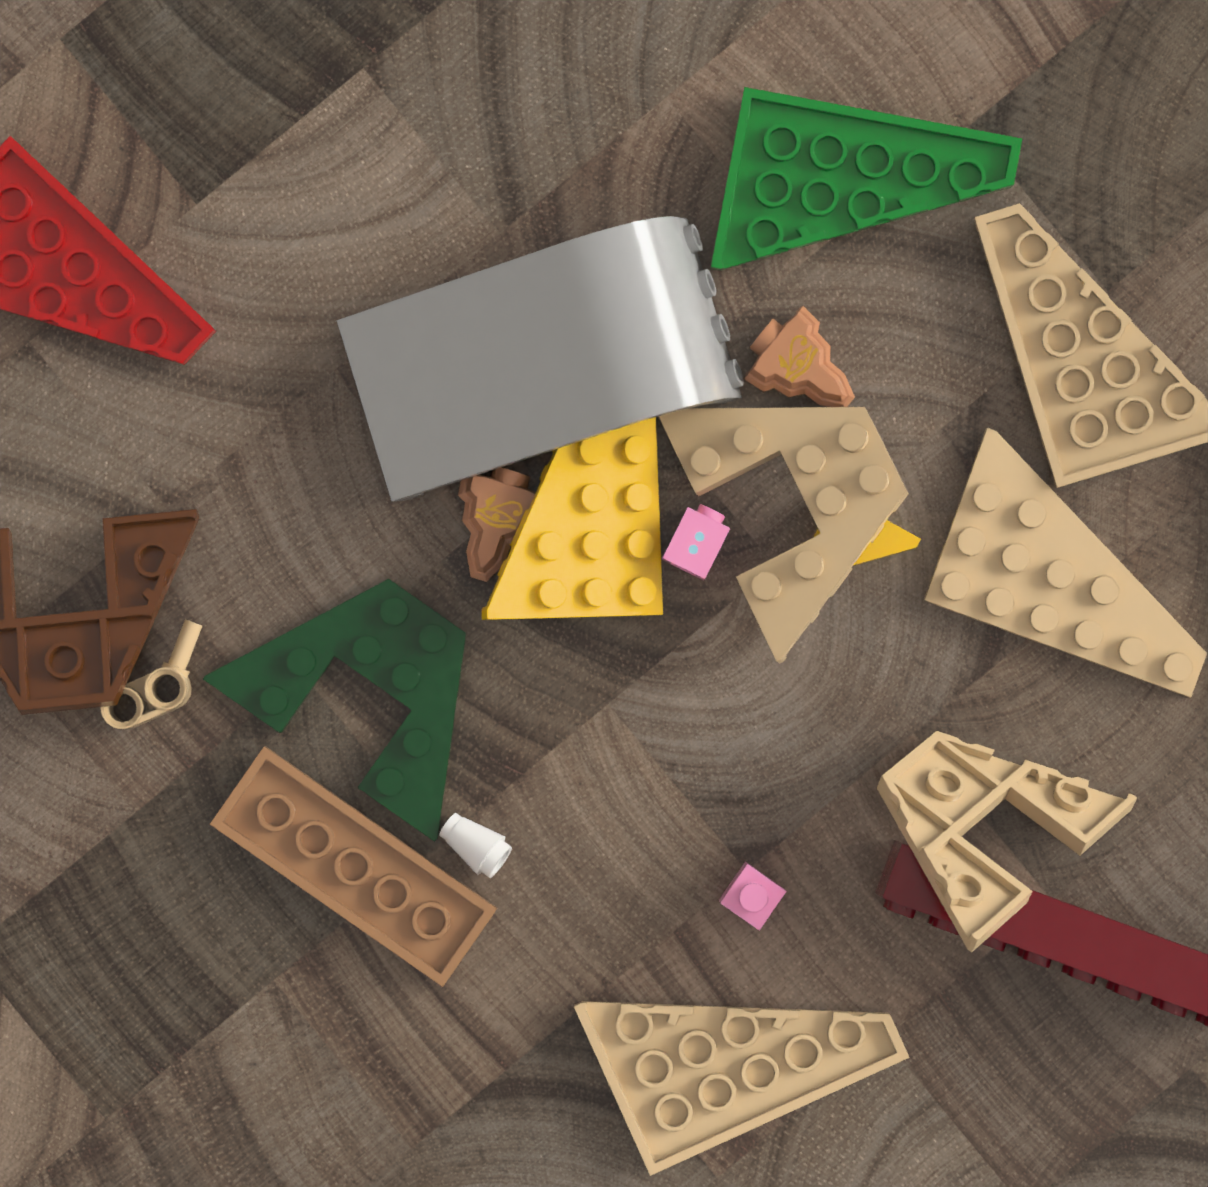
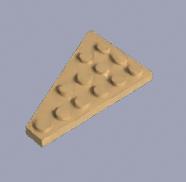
(719, 1071)

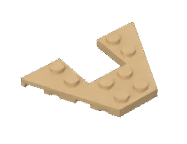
(840, 474)
(952, 786)

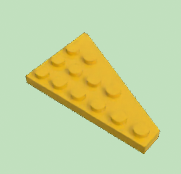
(588, 534)

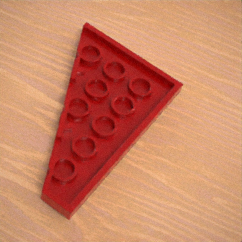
(78, 274)

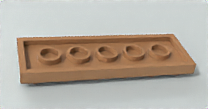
(353, 866)

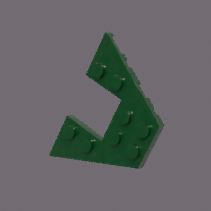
(396, 647)

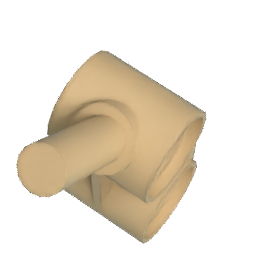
(144, 689)

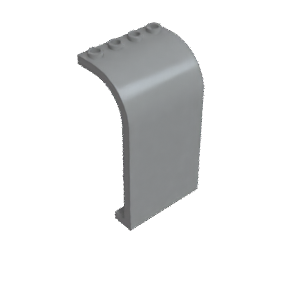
(540, 354)

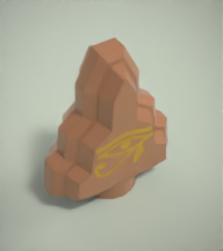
(797, 362)
(492, 516)

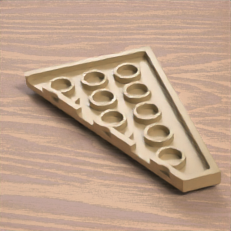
(1088, 370)
(1042, 574)

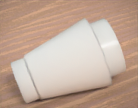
(476, 844)

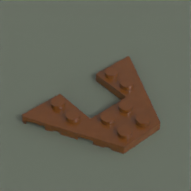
(89, 655)

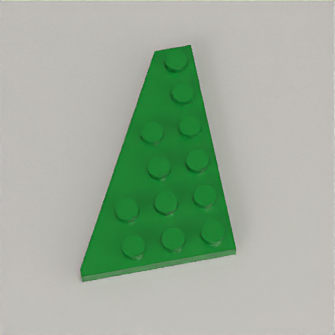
(834, 169)

